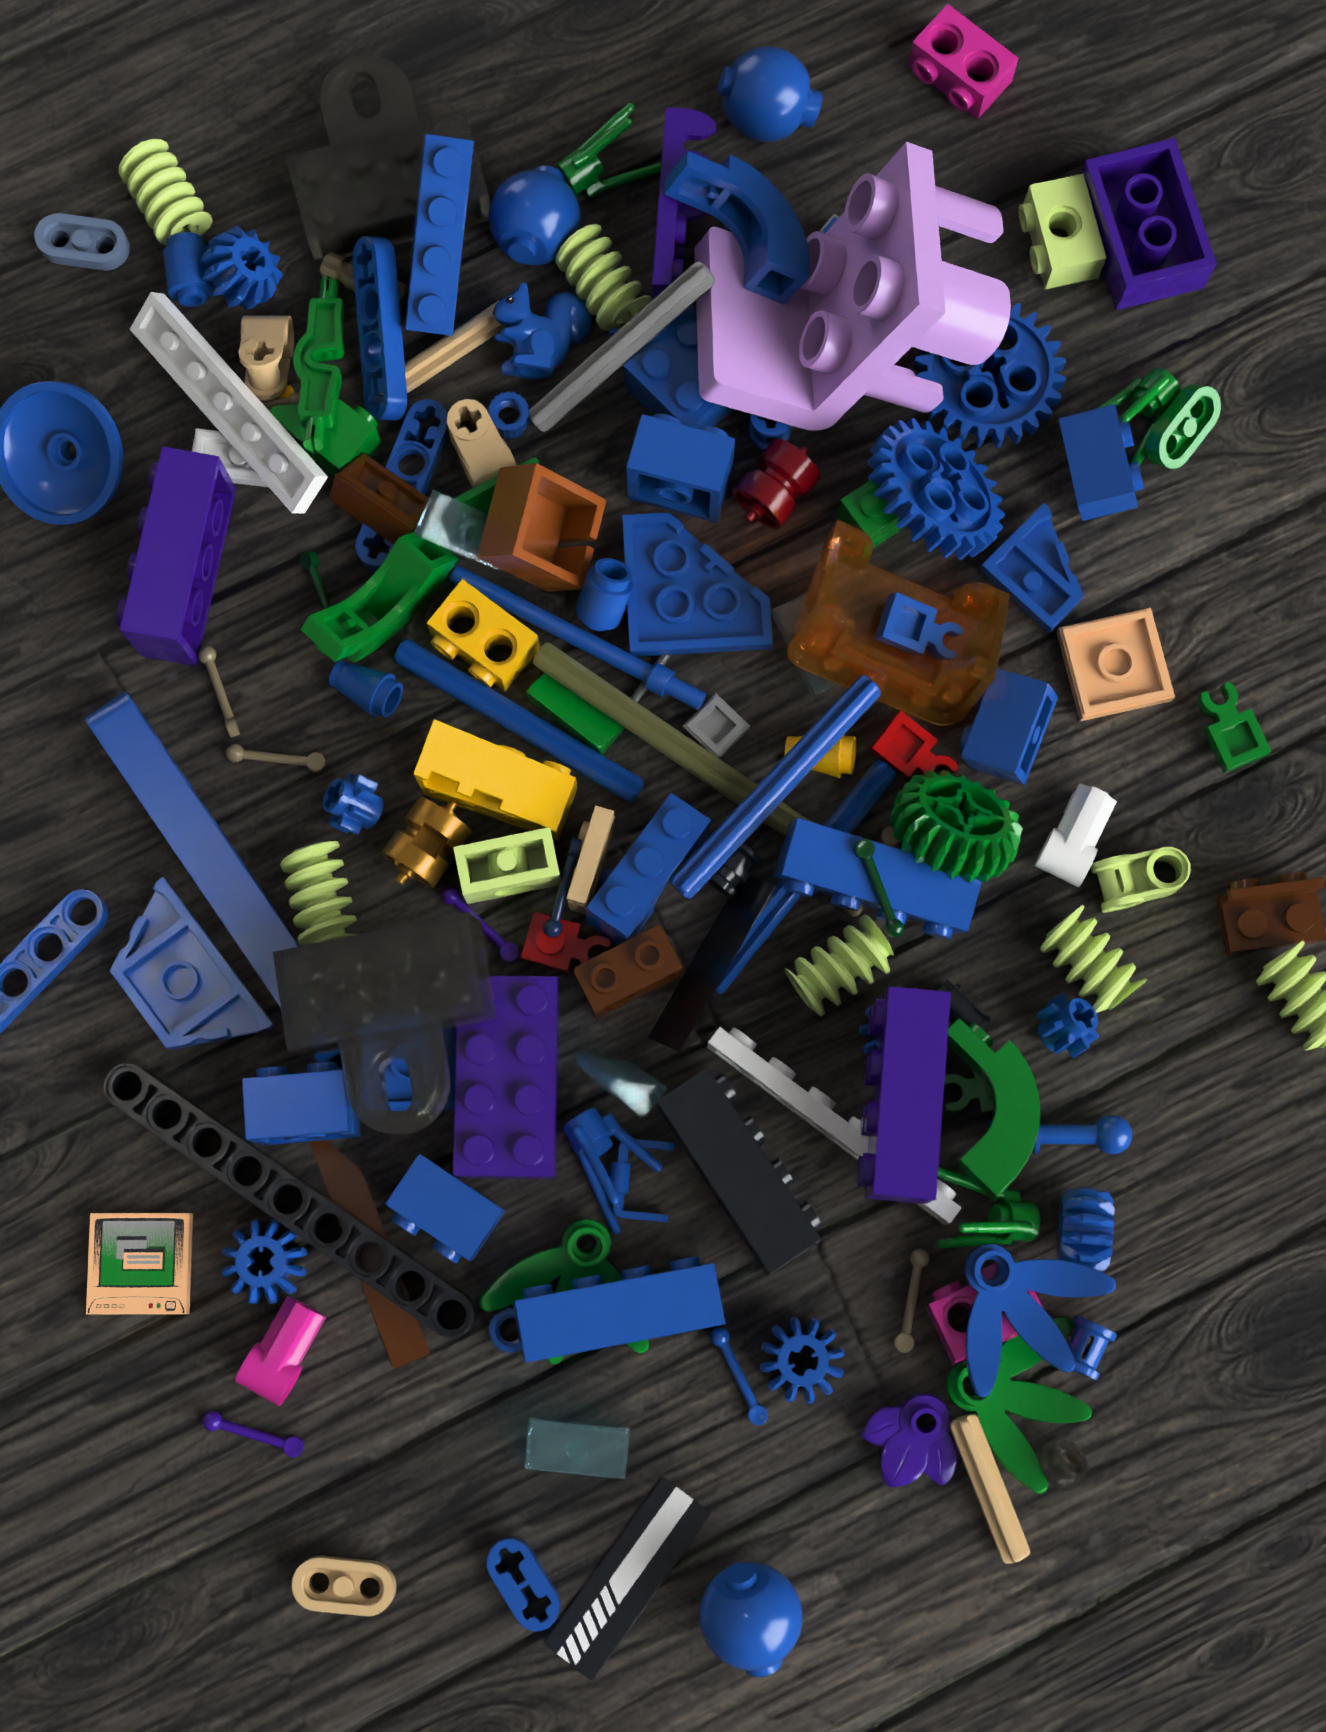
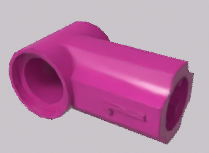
(275, 1362)

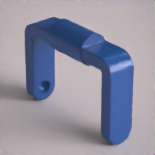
(621, 1175)

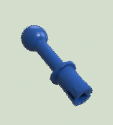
(1109, 1134)

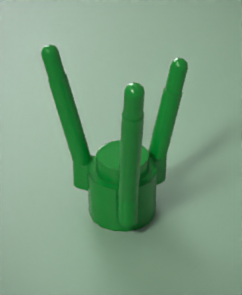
(584, 167)
(1149, 398)
(1006, 1222)

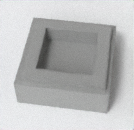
(716, 726)

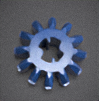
(241, 268)
(1086, 1227)
(247, 1261)
(808, 1376)

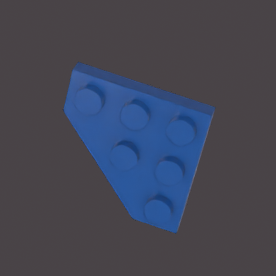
(687, 594)

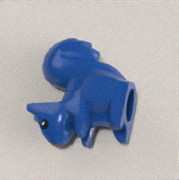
(538, 340)

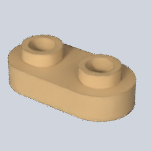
(345, 1586)

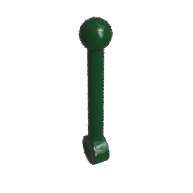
(310, 561)
(864, 850)

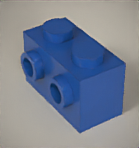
(1099, 462)
(1008, 726)
(444, 1209)

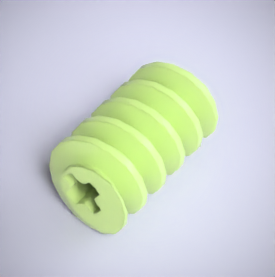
(162, 191)
(598, 279)
(317, 893)
(1091, 961)
(841, 964)
(1300, 991)

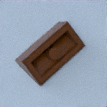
(378, 498)

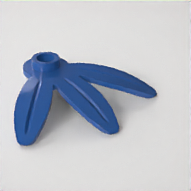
(1009, 1294)

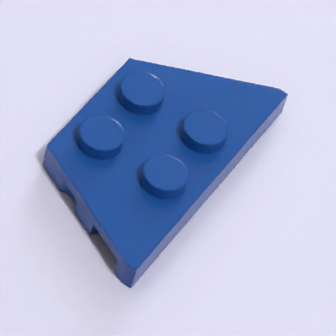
(183, 978)

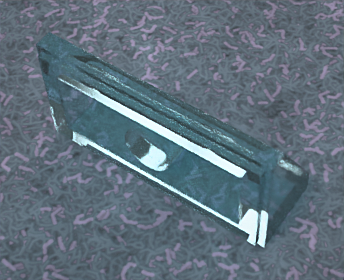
(623, 1081)
(577, 1448)

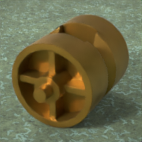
(426, 842)

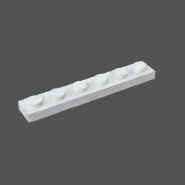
(228, 403)
(811, 1106)

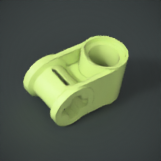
(1130, 878)

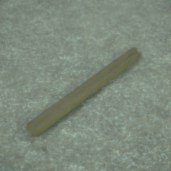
(655, 731)

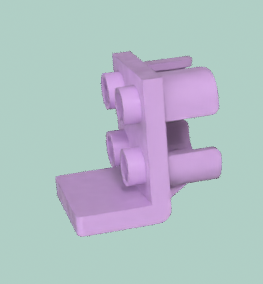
(866, 302)

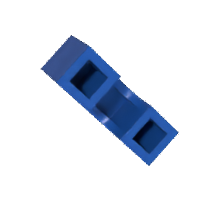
(646, 869)

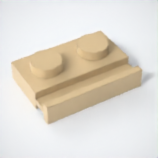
(594, 847)

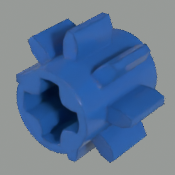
(352, 803)
(1068, 1025)

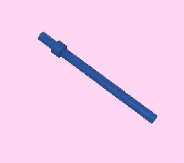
(657, 678)

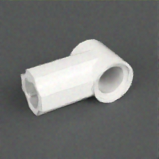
(1072, 844)

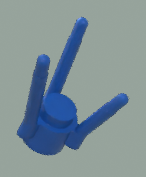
(591, 1139)

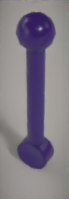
(508, 951)
(292, 1446)

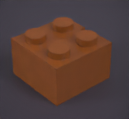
(530, 516)

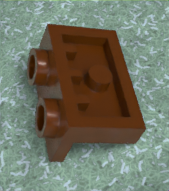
(1271, 914)
(628, 971)

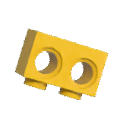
(491, 628)

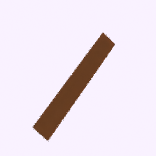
(349, 1189)

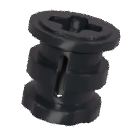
(735, 871)

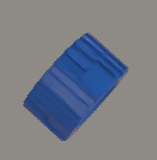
(513, 401)
(494, 1331)

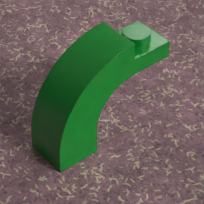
(384, 602)
(1016, 1109)

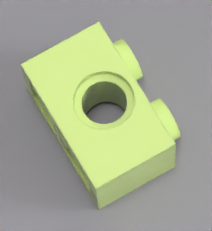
(1065, 206)
(507, 865)

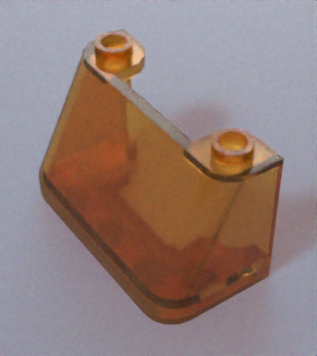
(842, 618)

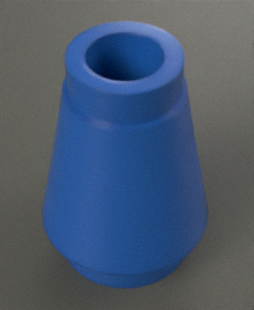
(368, 688)

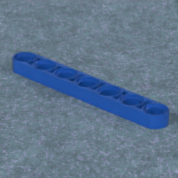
(41, 972)

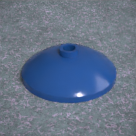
(36, 457)

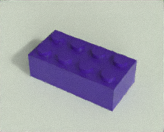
(177, 556)
(509, 1084)
(906, 1095)

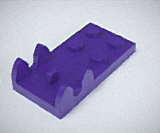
(672, 215)

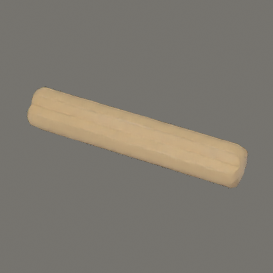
(451, 348)
(990, 1488)

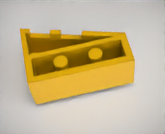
(494, 780)

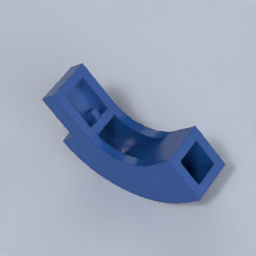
(754, 213)

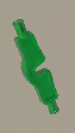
(320, 381)

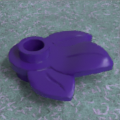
(911, 1448)

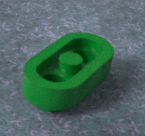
(1183, 426)

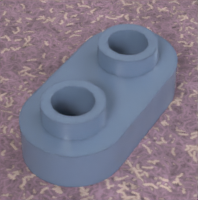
(85, 241)

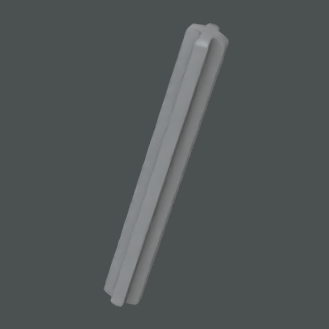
(622, 346)

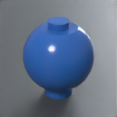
(768, 94)
(534, 215)
(751, 1617)

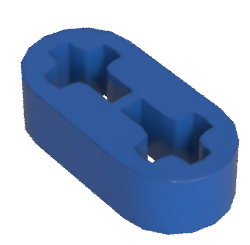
(513, 1590)

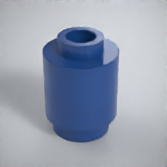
(185, 271)
(604, 594)

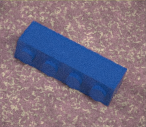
(438, 234)
(825, 862)
(618, 1311)

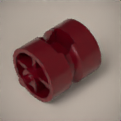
(781, 476)

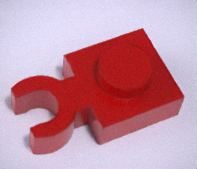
(908, 746)
(559, 951)

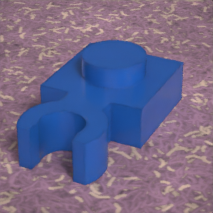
(912, 628)

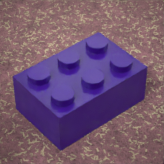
(1148, 224)

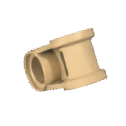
(266, 353)
(481, 451)

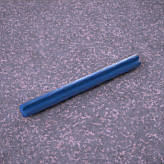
(518, 720)
(775, 787)
(780, 902)

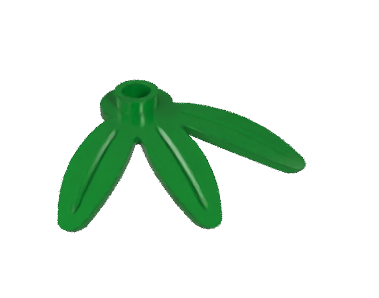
(563, 1261)
(1021, 1399)

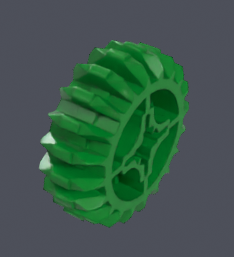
(956, 826)

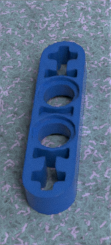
(378, 283)
(411, 429)

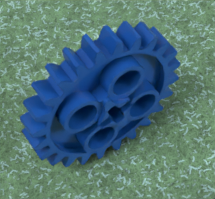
(1027, 360)
(935, 489)

